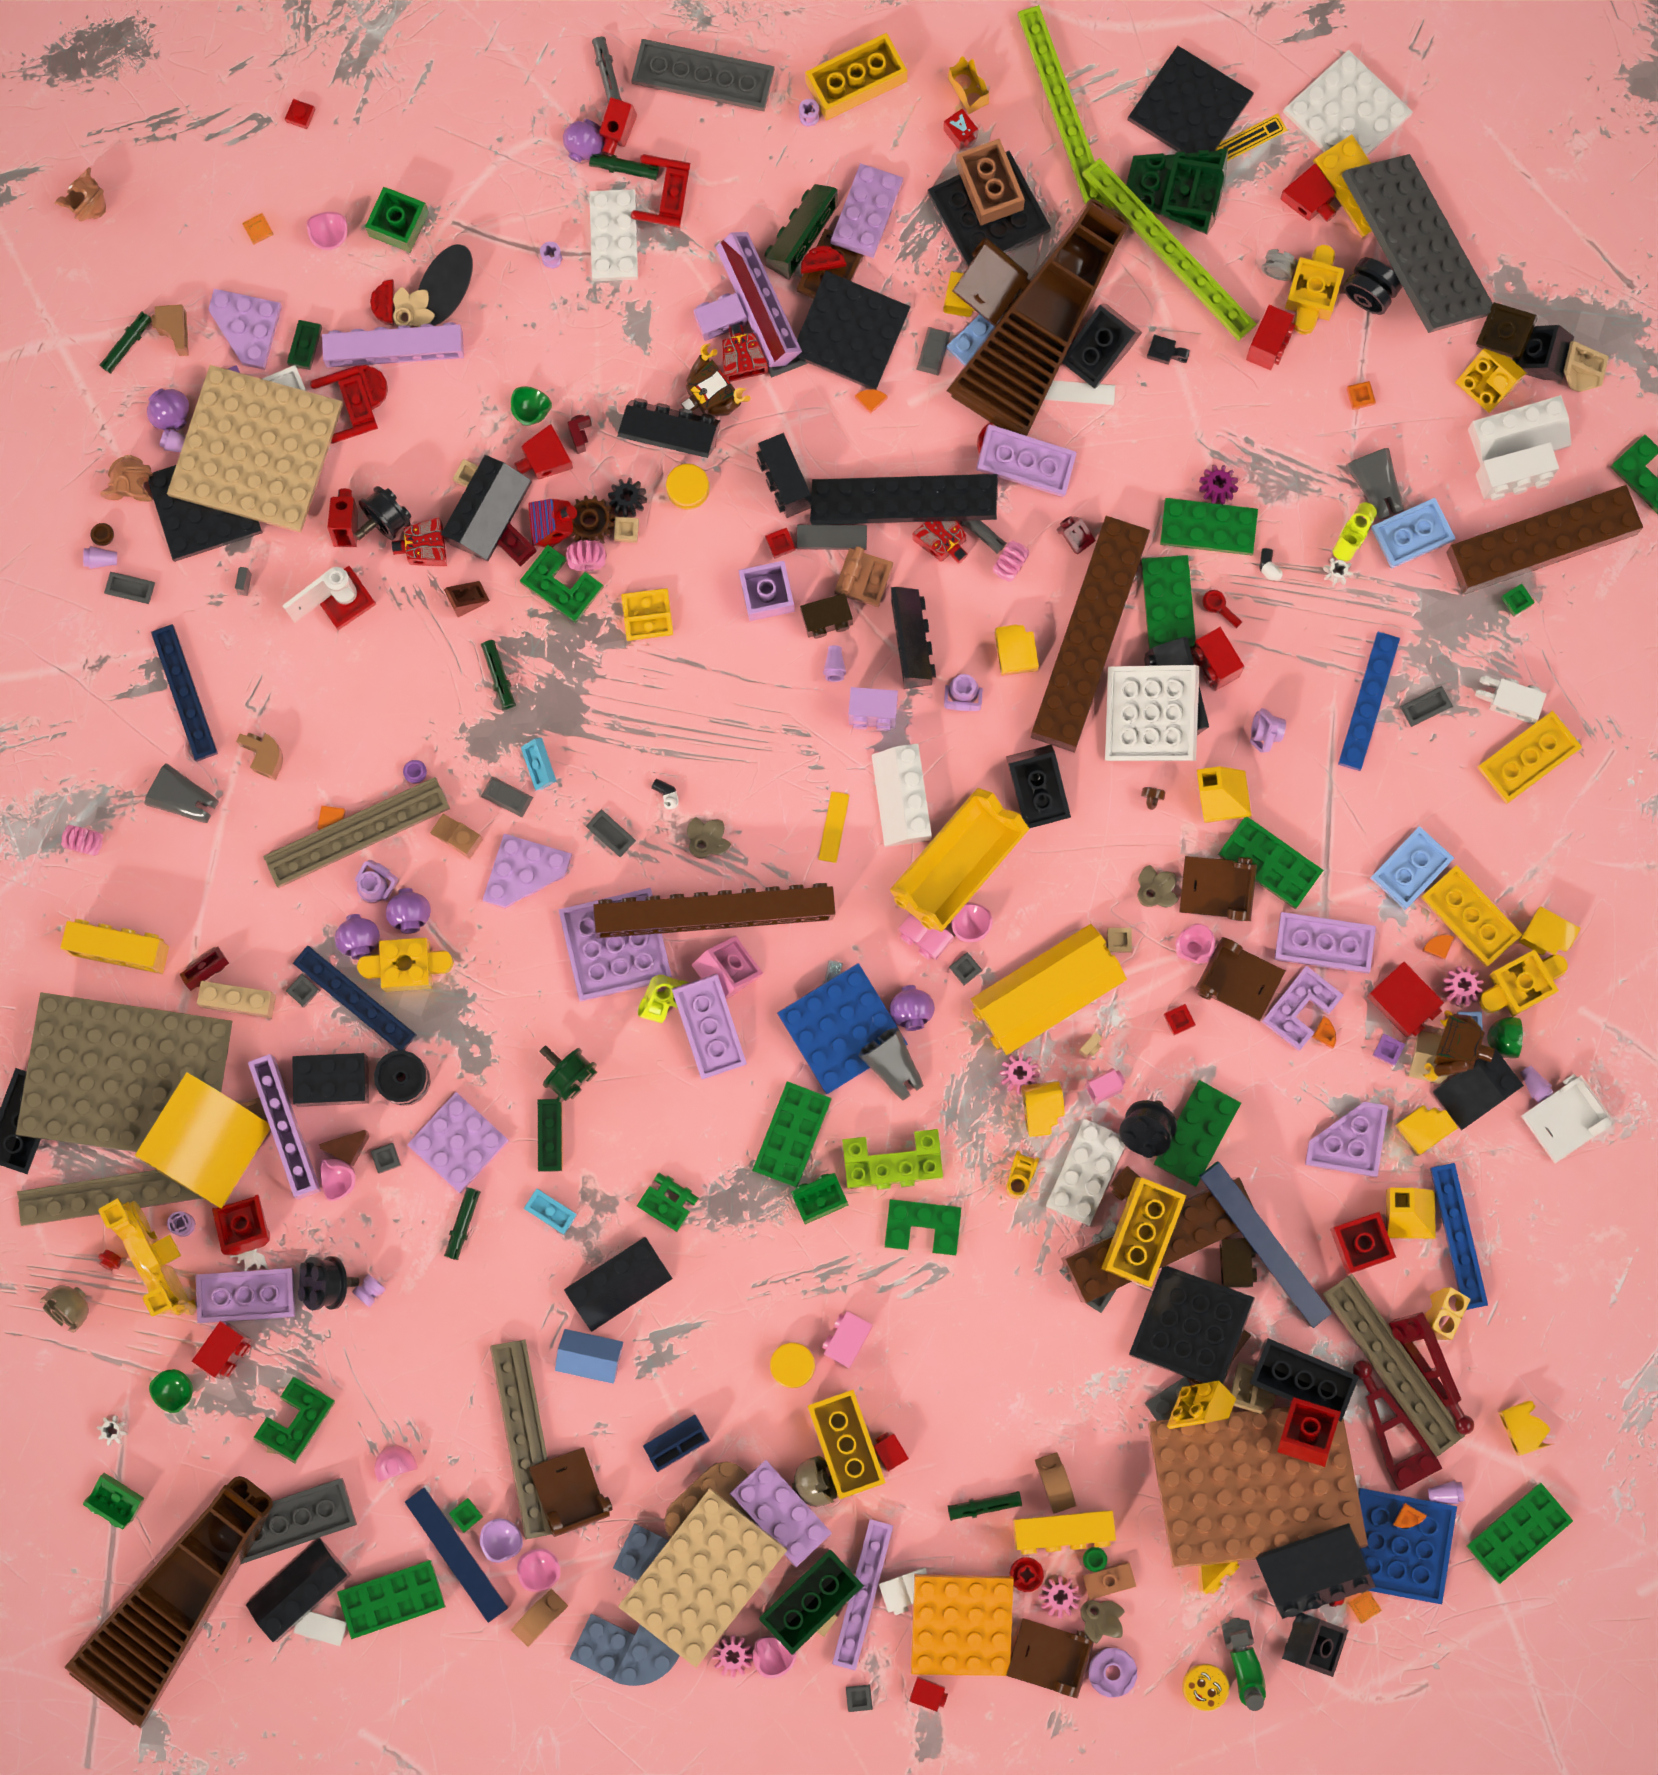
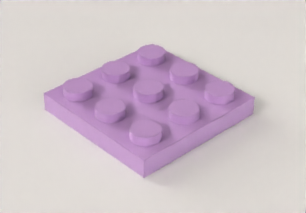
(458, 1142)

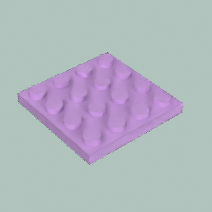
(613, 963)

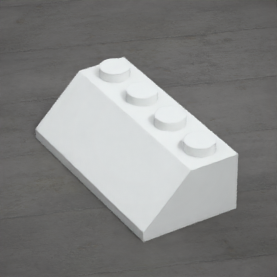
(1521, 429)
(901, 795)

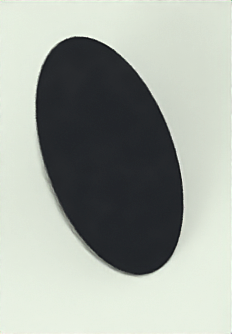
(447, 281)

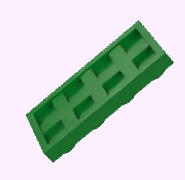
(1209, 526)
(1168, 599)
(1278, 865)
(1198, 1133)
(792, 1134)
(1519, 1533)
(391, 1599)

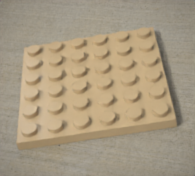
(255, 448)

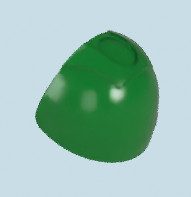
(530, 405)
(1506, 1037)
(171, 1390)

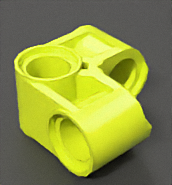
(1354, 532)
(656, 1004)

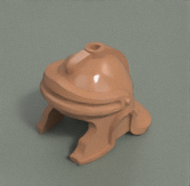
(84, 198)
(127, 479)

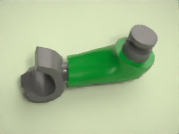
(1247, 1667)

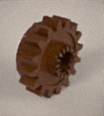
(597, 510)

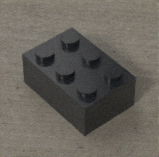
(783, 475)
(330, 1079)

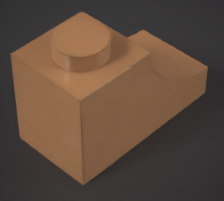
(172, 322)
(457, 836)

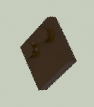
(1507, 330)

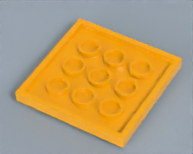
(961, 1625)

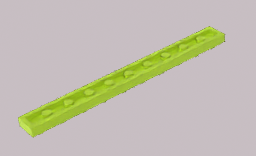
(1059, 99)
(1169, 249)

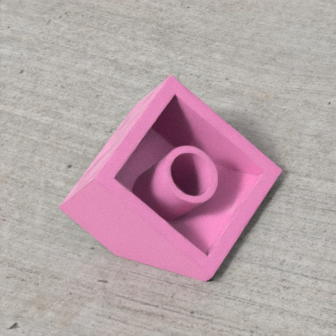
(731, 963)

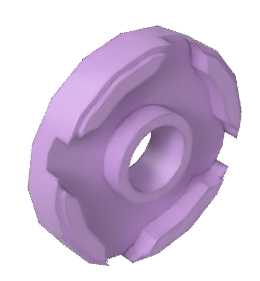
(1097, 1672)

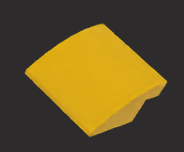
(203, 1140)

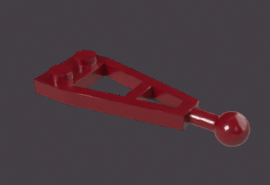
(1414, 1328)
(1412, 1468)

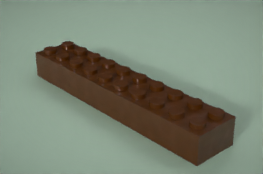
(1090, 634)
(714, 911)

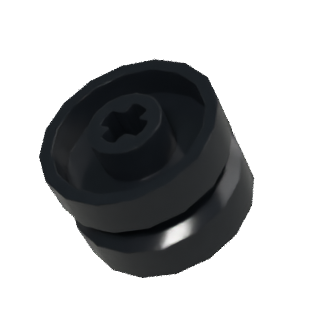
(1372, 286)
(393, 1067)

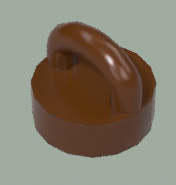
(1152, 796)

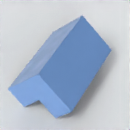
(588, 1356)

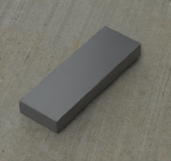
(831, 537)

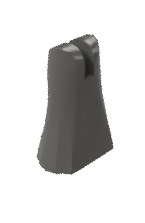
(1378, 481)
(179, 795)
(892, 1062)

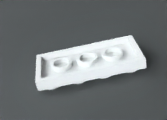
(613, 235)
(1086, 1172)

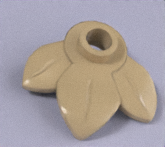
(414, 306)

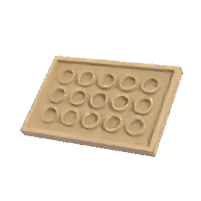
(702, 1577)

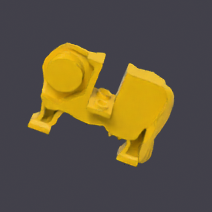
(149, 1258)

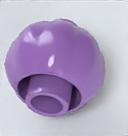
(583, 140)
(168, 409)
(408, 911)
(357, 936)
(911, 1008)

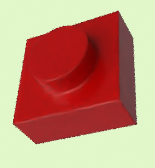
(300, 114)
(780, 543)
(1179, 1019)

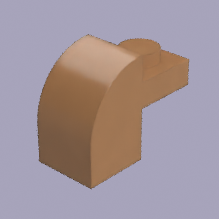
(268, 754)
(1055, 1482)
(539, 1617)

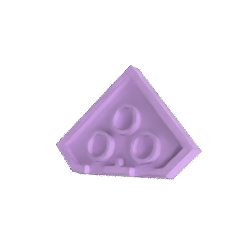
(246, 324)
(523, 870)
(1351, 1142)

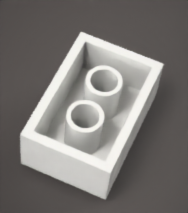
(1517, 472)

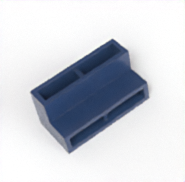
(676, 1443)

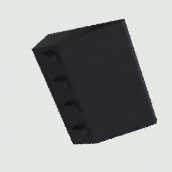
(1315, 1571)

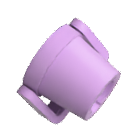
(963, 692)
(1267, 729)
(372, 885)

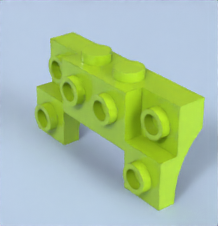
(893, 1168)

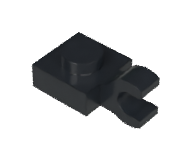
(1164, 350)

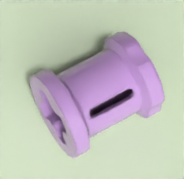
(805, 107)
(551, 262)

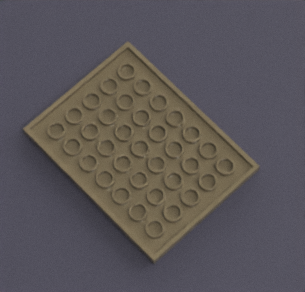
(110, 1068)

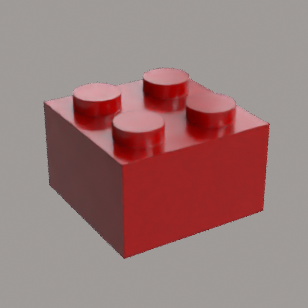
(1268, 341)
(1217, 659)
(1363, 1243)
(222, 1350)
(1309, 1432)

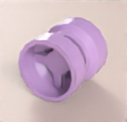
(185, 1225)
(369, 1290)

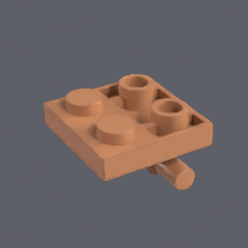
(864, 577)

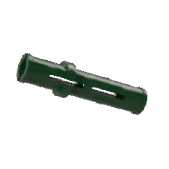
(620, 165)
(131, 335)
(498, 676)
(462, 1223)
(985, 1505)

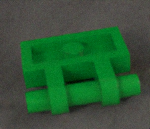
(664, 1209)

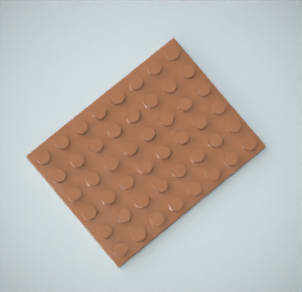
(1237, 1497)

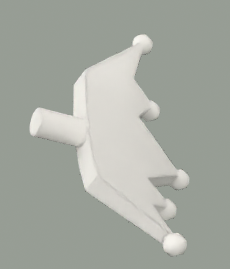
(251, 1258)

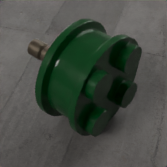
(568, 1073)

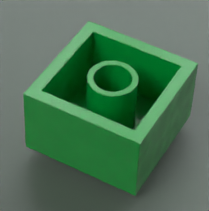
(396, 219)

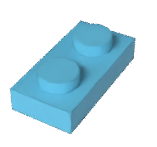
(538, 764)
(550, 1211)

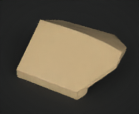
(1584, 367)
(1425, 1052)
(1248, 1395)

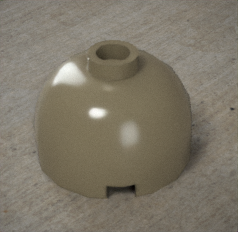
(66, 1306)
(813, 1483)

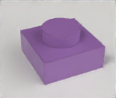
(1388, 1050)

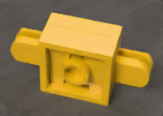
(1314, 289)
(405, 964)
(1523, 983)

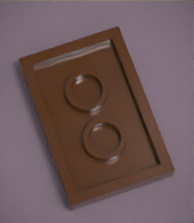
(810, 281)

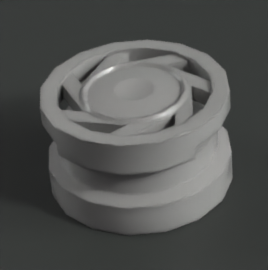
(1279, 265)

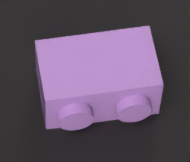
(719, 315)

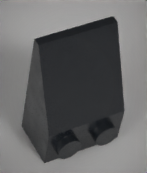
(1100, 345)
(1038, 786)
(1477, 1090)

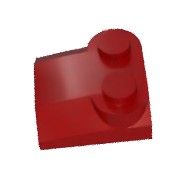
(241, 1226)

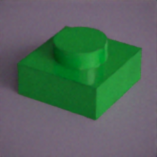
(1517, 600)
(466, 1515)

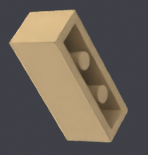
(236, 999)

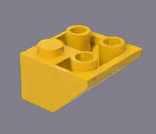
(1490, 378)
(1223, 793)
(1410, 1213)
(1201, 1405)
(1211, 1575)

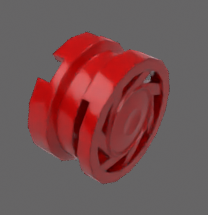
(1026, 1574)

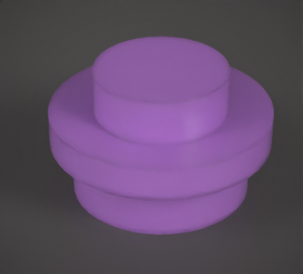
(414, 771)

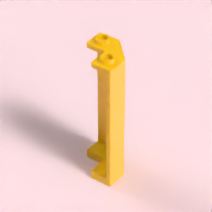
(959, 860)
(1048, 989)

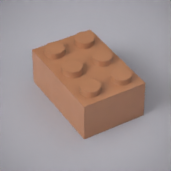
(990, 181)

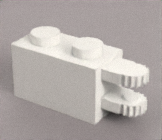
(1513, 699)

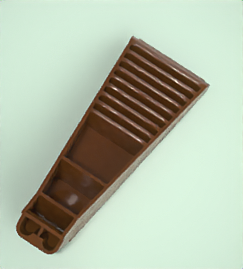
(1025, 348)
(156, 1625)

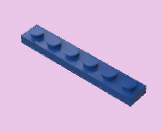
(1368, 701)
(1458, 1234)

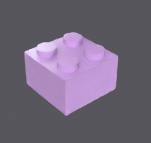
(766, 590)
(872, 708)

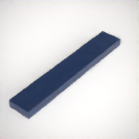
(184, 693)
(354, 999)
(456, 1555)

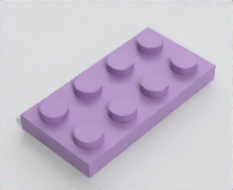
(866, 210)
(1026, 460)
(1325, 942)
(709, 1026)
(245, 1295)
(780, 1512)

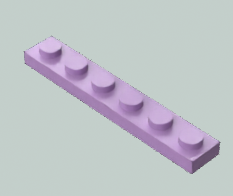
(861, 1604)

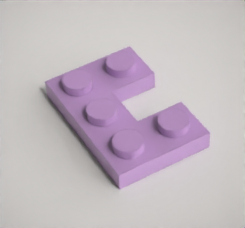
(1304, 988)

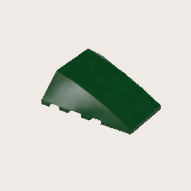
(1181, 185)

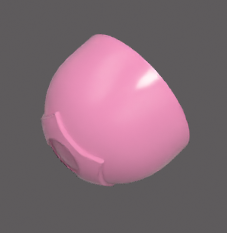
(327, 230)
(972, 923)
(336, 1178)
(393, 1462)
(538, 1570)
(772, 1657)

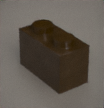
(826, 616)
(1237, 1263)

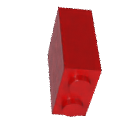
(1406, 1000)

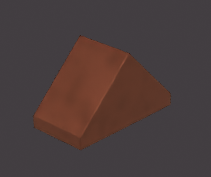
(466, 597)
(347, 1147)

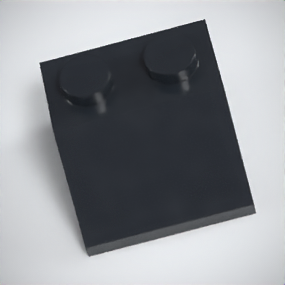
(1546, 352)
(1315, 1644)

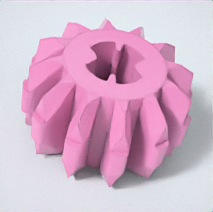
(586, 555)
(1011, 561)
(82, 840)
(1459, 993)
(1013, 1079)
(1065, 1602)
(731, 1664)

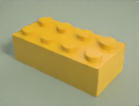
(856, 76)
(115, 946)
(1143, 1232)
(846, 1444)
(1064, 1530)

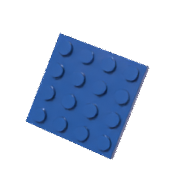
(835, 1024)
(1411, 1559)

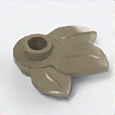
(709, 835)
(1159, 885)
(1105, 1622)

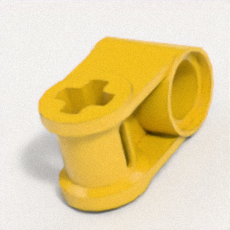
(1022, 1170)

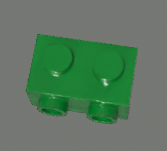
(819, 1198)
(114, 1501)

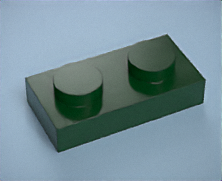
(304, 344)

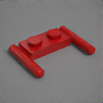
(673, 192)
(355, 401)

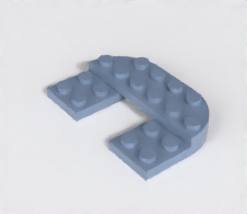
(615, 1651)

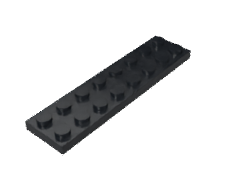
(904, 499)

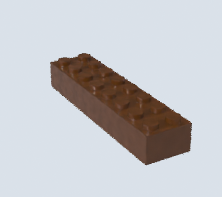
(1544, 539)
(1198, 1226)

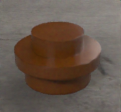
(102, 534)

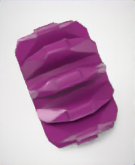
(1223, 478)

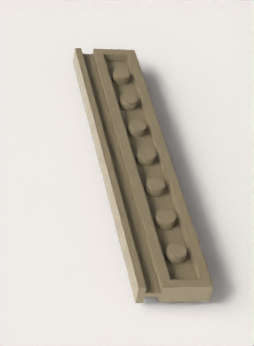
(356, 832)
(86, 1197)
(1393, 1364)
(522, 1429)

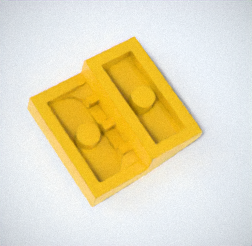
(647, 614)

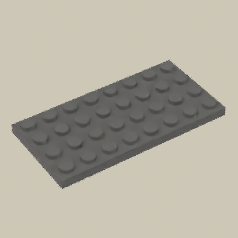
(1418, 242)

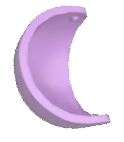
(500, 1540)

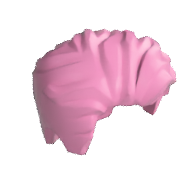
(1196, 944)

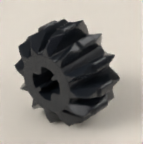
(620, 503)

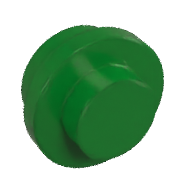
(1095, 1559)

